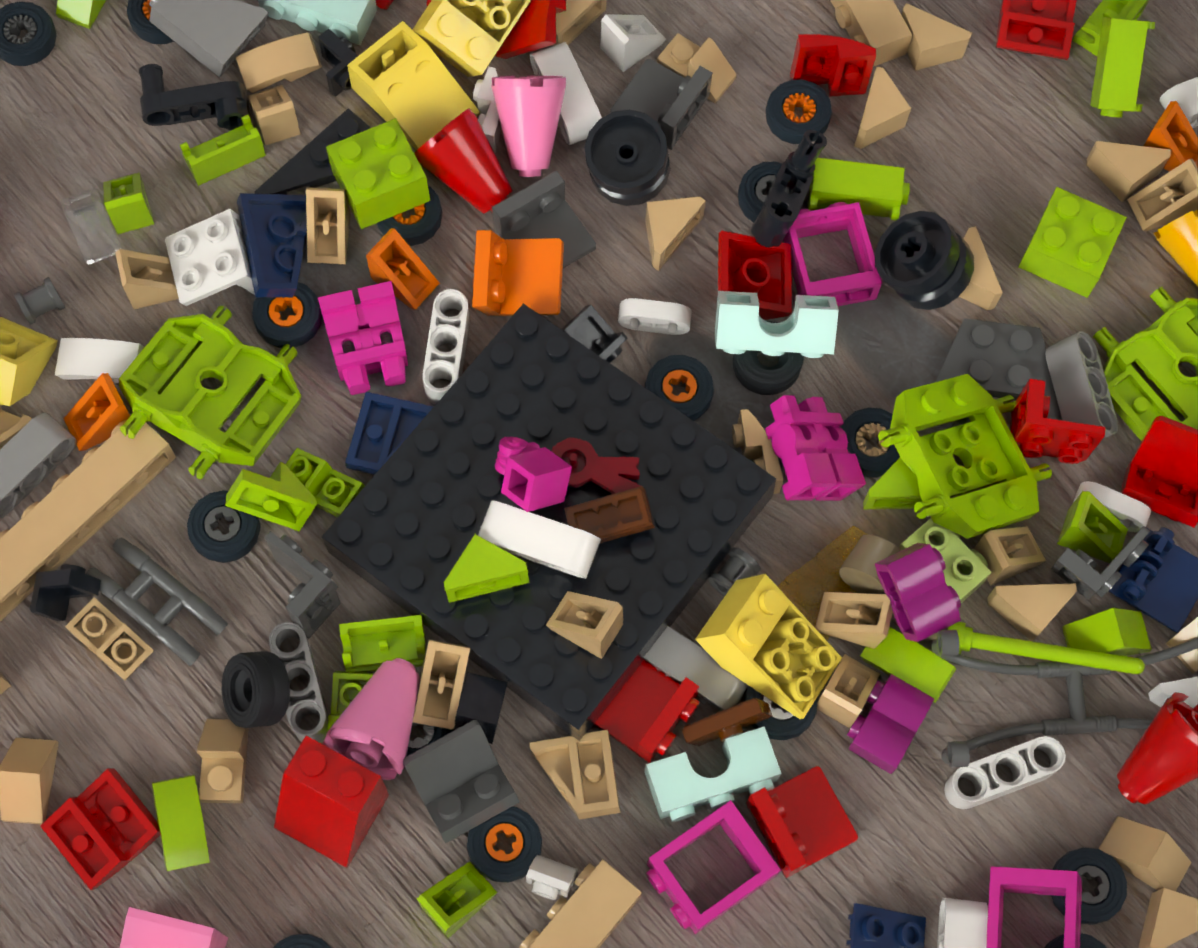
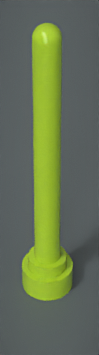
(970, 639)

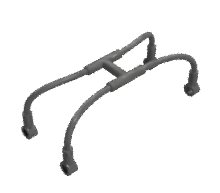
(957, 752)

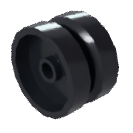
(627, 157)
(924, 260)

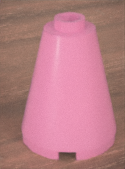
(529, 118)
(379, 720)

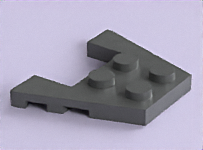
(999, 359)

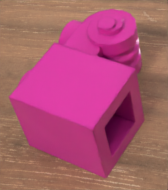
(531, 474)

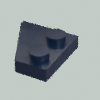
(381, 429)

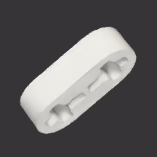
(654, 316)
(1127, 510)

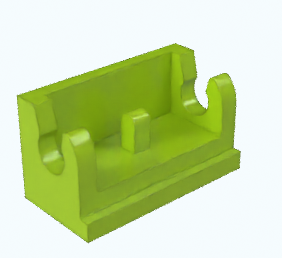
(1090, 32)
(224, 152)
(376, 641)

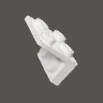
(209, 257)

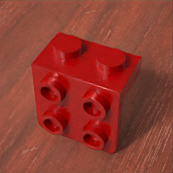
(1166, 471)
(649, 711)

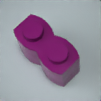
(919, 591)
(890, 723)

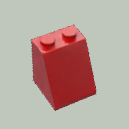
(328, 801)

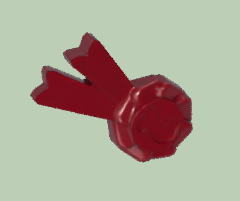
(604, 471)

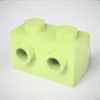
(964, 567)

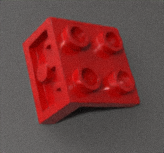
(1050, 437)
(801, 821)

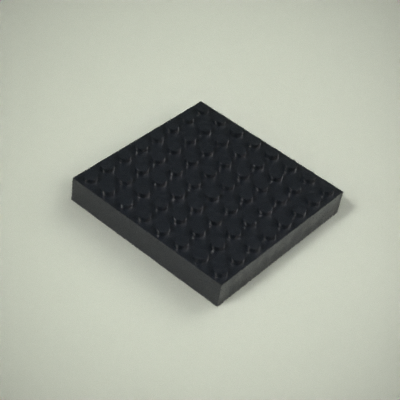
(440, 481)

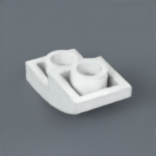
(486, 104)
(91, 357)
(550, 877)

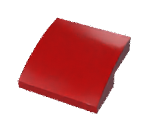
(1037, 27)
(533, 29)
(833, 61)
(102, 828)

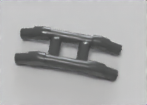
(157, 623)

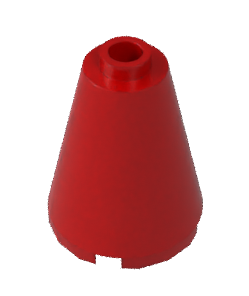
(466, 162)
(1164, 754)

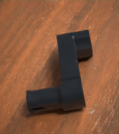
(221, 100)
(779, 207)

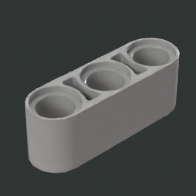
(1081, 382)
(31, 458)
(683, 658)
(301, 663)

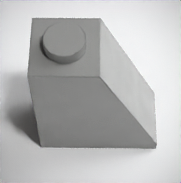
(209, 28)

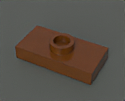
(613, 515)
(727, 722)

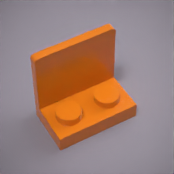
(517, 273)

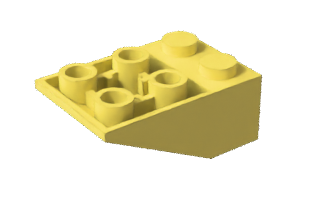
(468, 30)
(408, 83)
(769, 644)

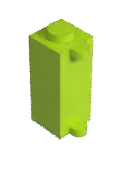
(1119, 66)
(875, 187)

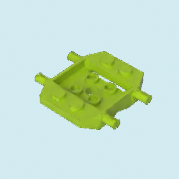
(1158, 353)
(167, 390)
(982, 445)

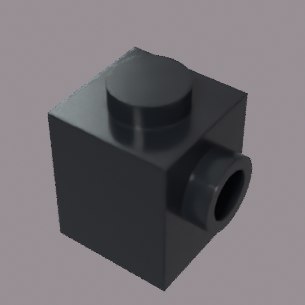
(481, 701)

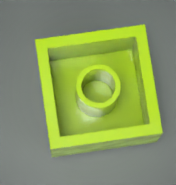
(378, 173)
(1072, 242)

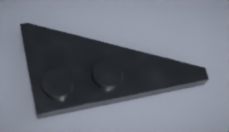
(312, 163)

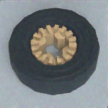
(869, 423)

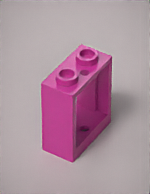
(848, 288)
(745, 842)
(1034, 882)

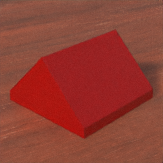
(756, 269)

